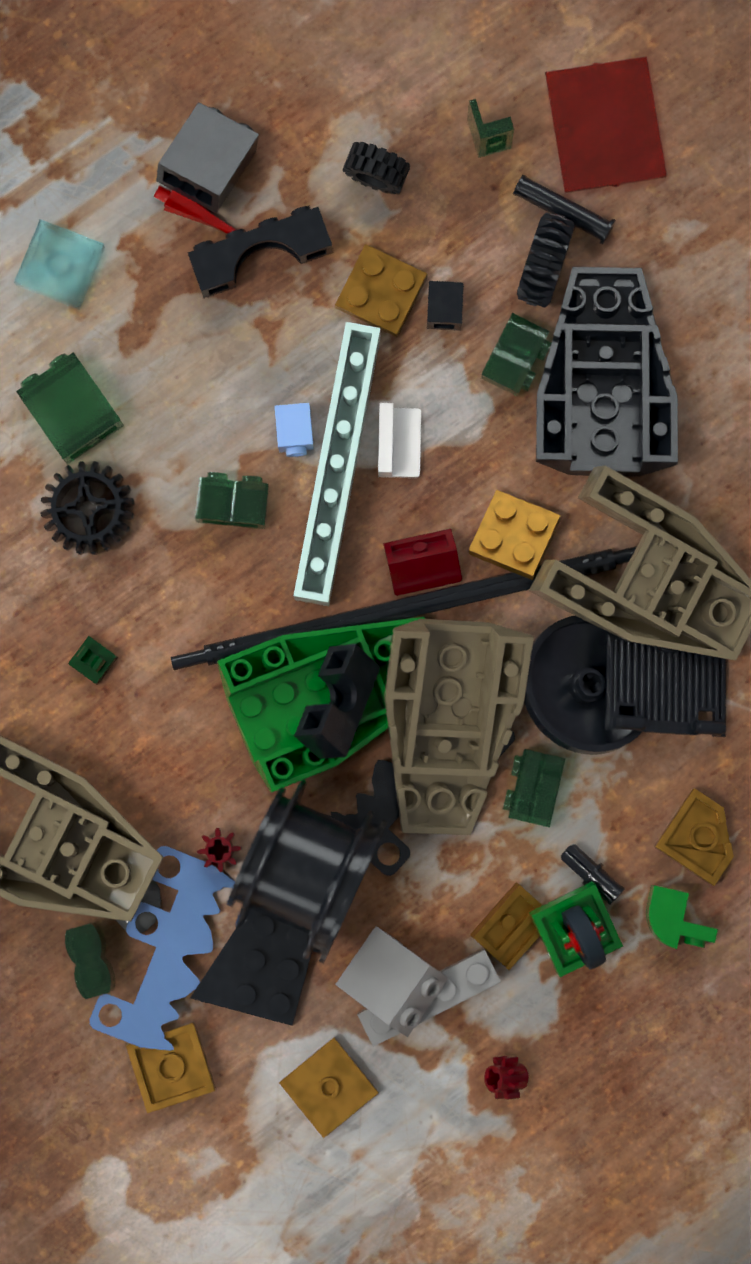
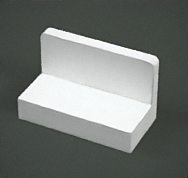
(399, 441)

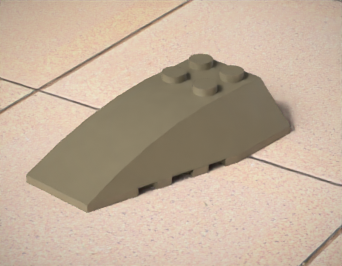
(450, 715)

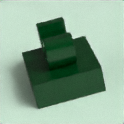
(92, 660)

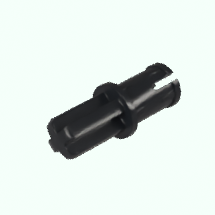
(590, 871)

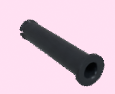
(555, 203)

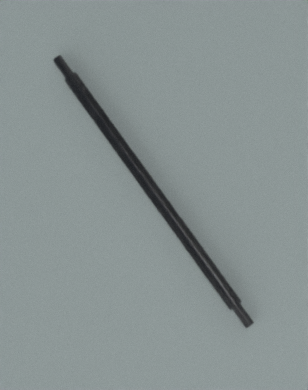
(405, 607)

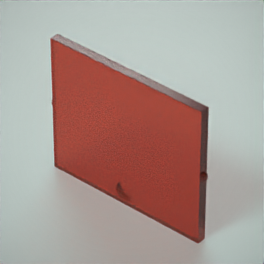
(605, 124)

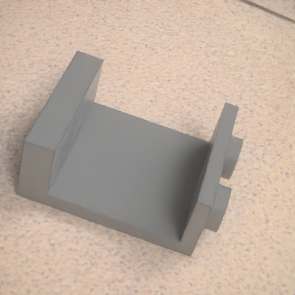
(391, 981)

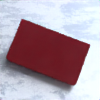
(423, 562)

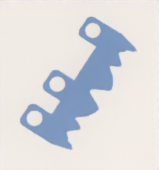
(177, 935)

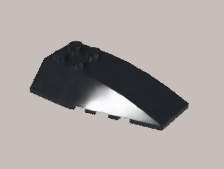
(606, 380)

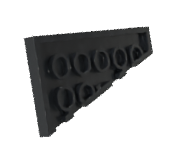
(259, 970)

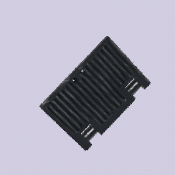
(664, 689)

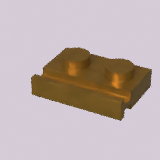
(509, 927)

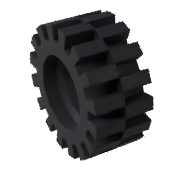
(376, 168)

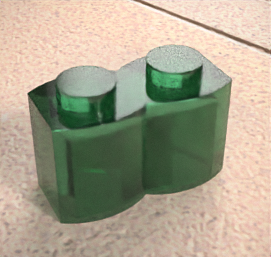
(516, 354)
(231, 501)
(92, 970)

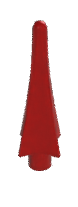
(182, 206)

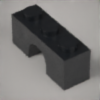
(331, 727)

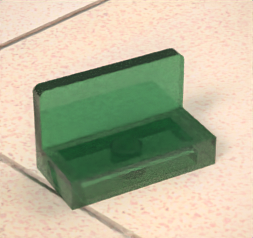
(491, 136)

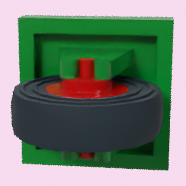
(576, 930)

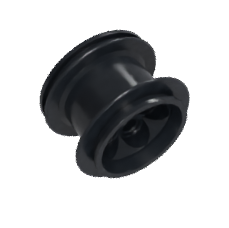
(304, 869)

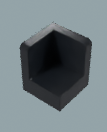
(445, 305)

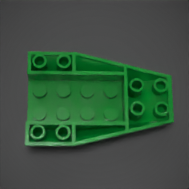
(276, 682)

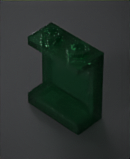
(69, 407)

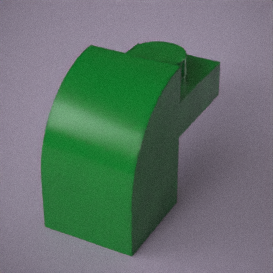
(665, 919)

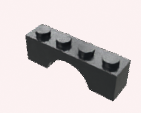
(299, 235)

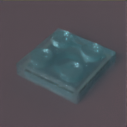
(59, 264)

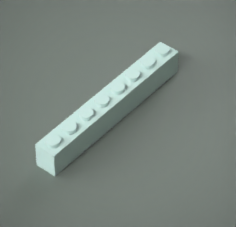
(337, 464)

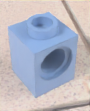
(294, 429)

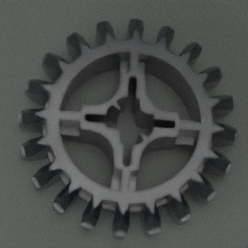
(545, 260)
(73, 510)

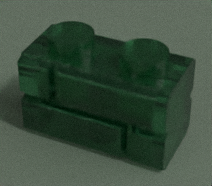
(534, 788)

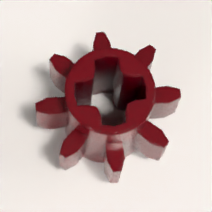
(226, 856)
(506, 1077)

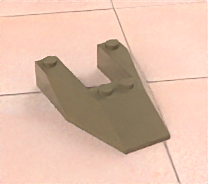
(677, 586)
(71, 845)

